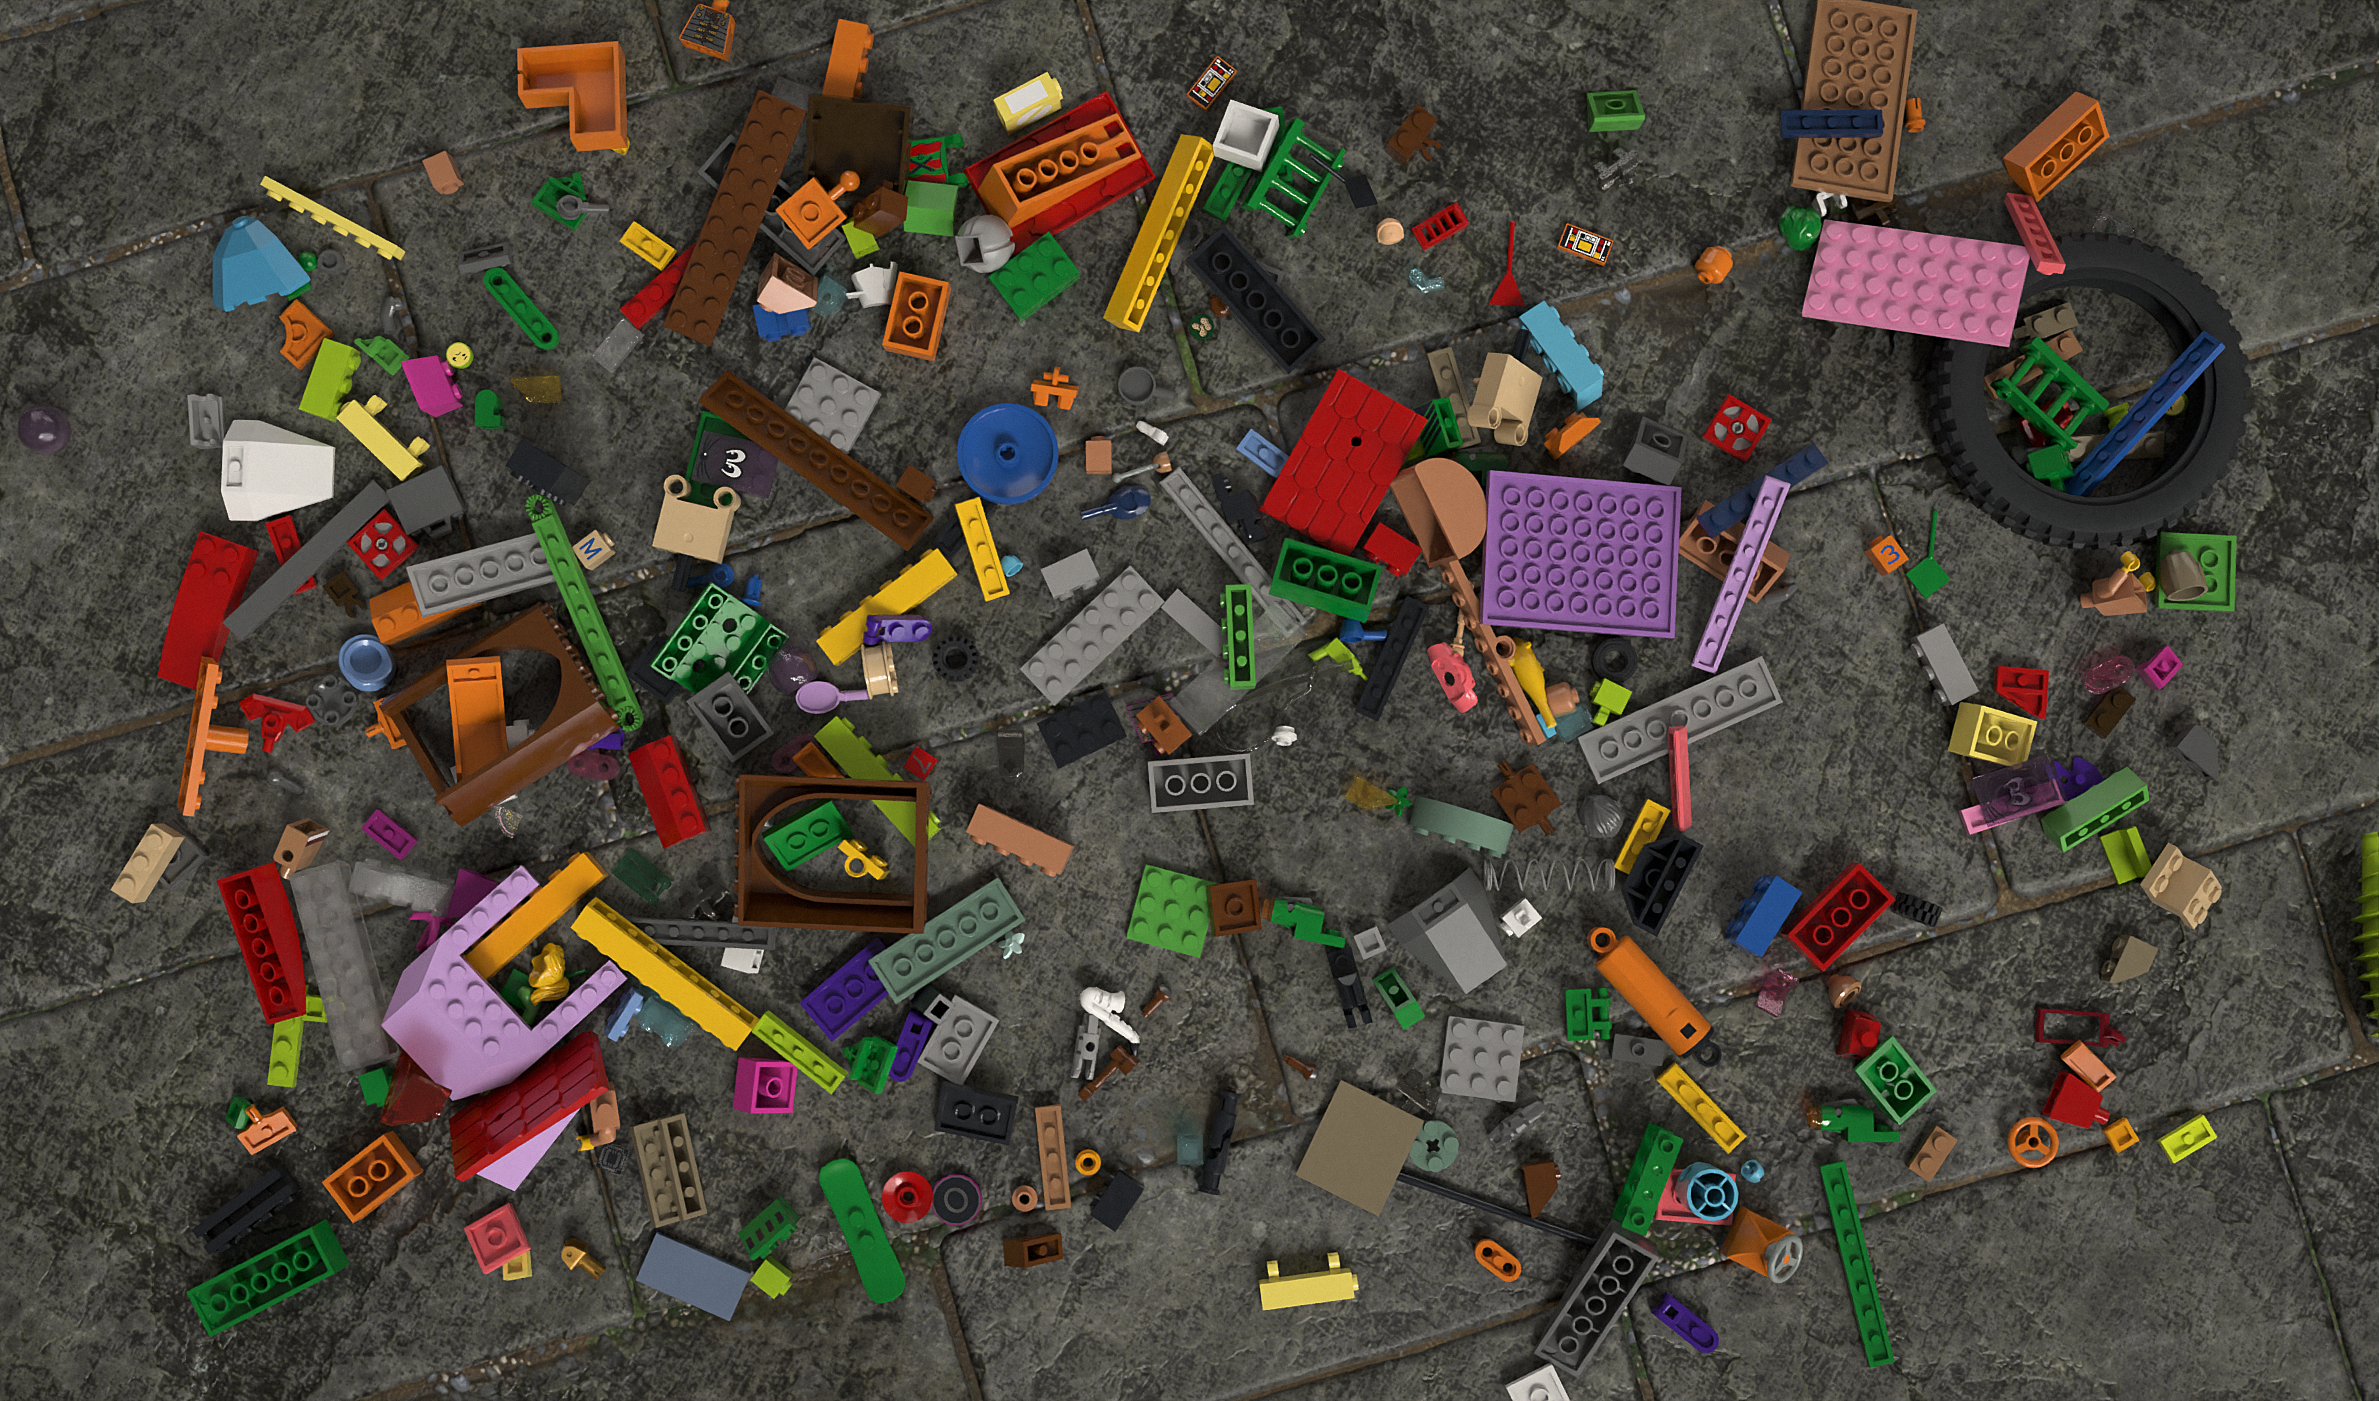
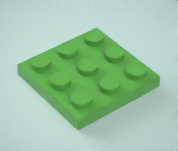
(2218, 562)
(1171, 911)

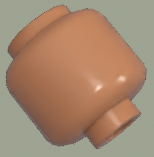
(1561, 698)

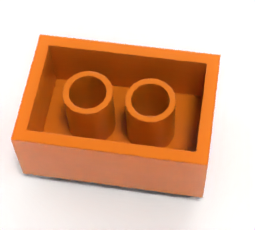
(916, 316)
(372, 1176)

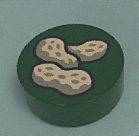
(1201, 327)

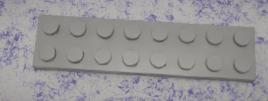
(1700, 708)

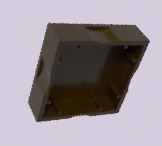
(860, 138)

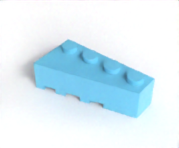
(1563, 355)

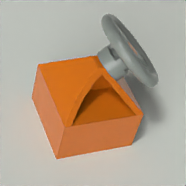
(1762, 1245)

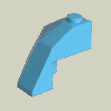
(252, 265)

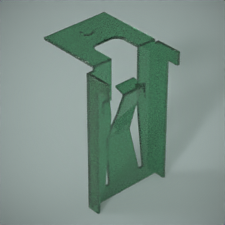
(633, 870)

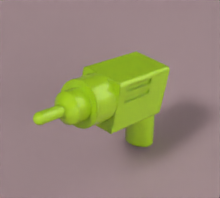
(1338, 653)

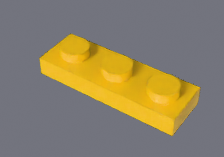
(1644, 830)

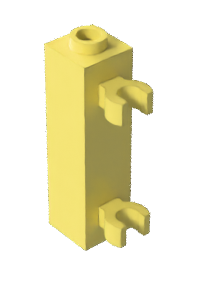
(380, 440)
(1307, 1288)

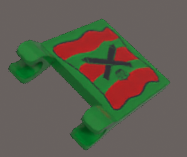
(930, 161)

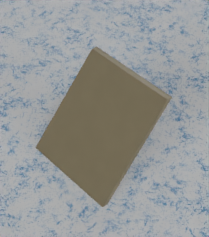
(1359, 1148)

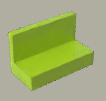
(2126, 854)

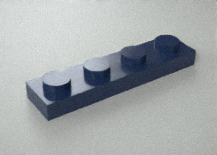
(1830, 123)

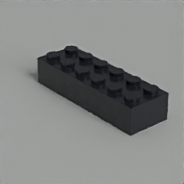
(1254, 300)

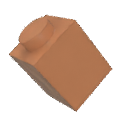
(443, 173)
(1099, 456)

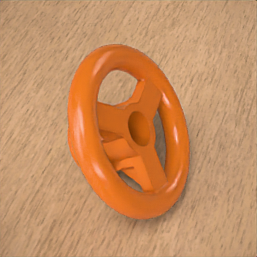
(2023, 1139)

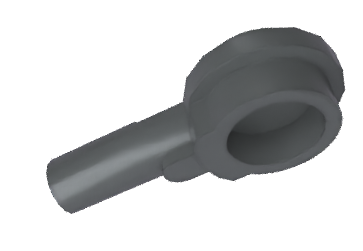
(571, 207)

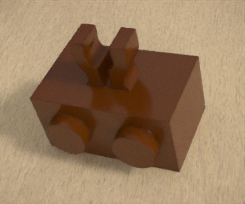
(1412, 136)
(880, 210)

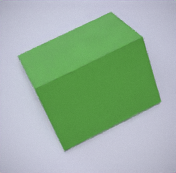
(1614, 111)
(931, 208)

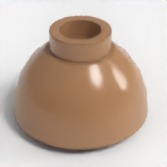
(1842, 990)

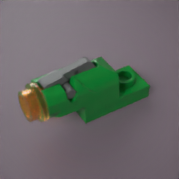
(1303, 916)
(1853, 1119)

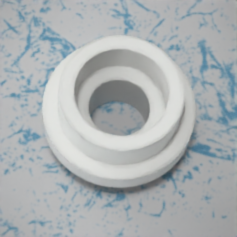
(1284, 735)

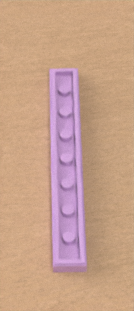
(1740, 574)

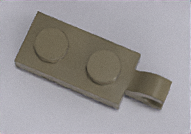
(2046, 323)

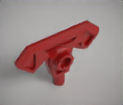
(275, 717)

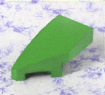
(383, 352)

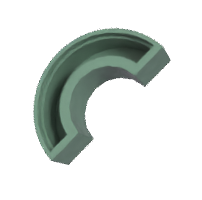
(1461, 824)

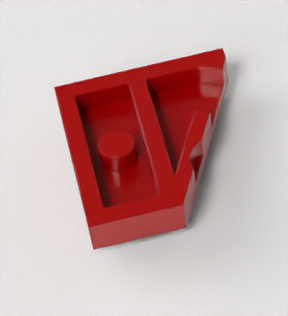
(2023, 688)

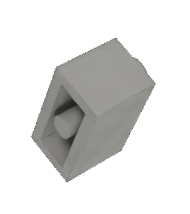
(1070, 575)

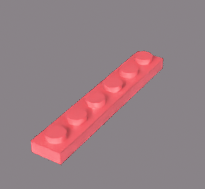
(2034, 234)

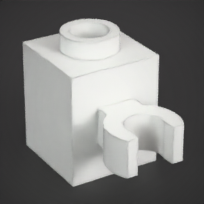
(1519, 918)

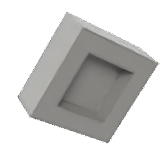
(1369, 942)

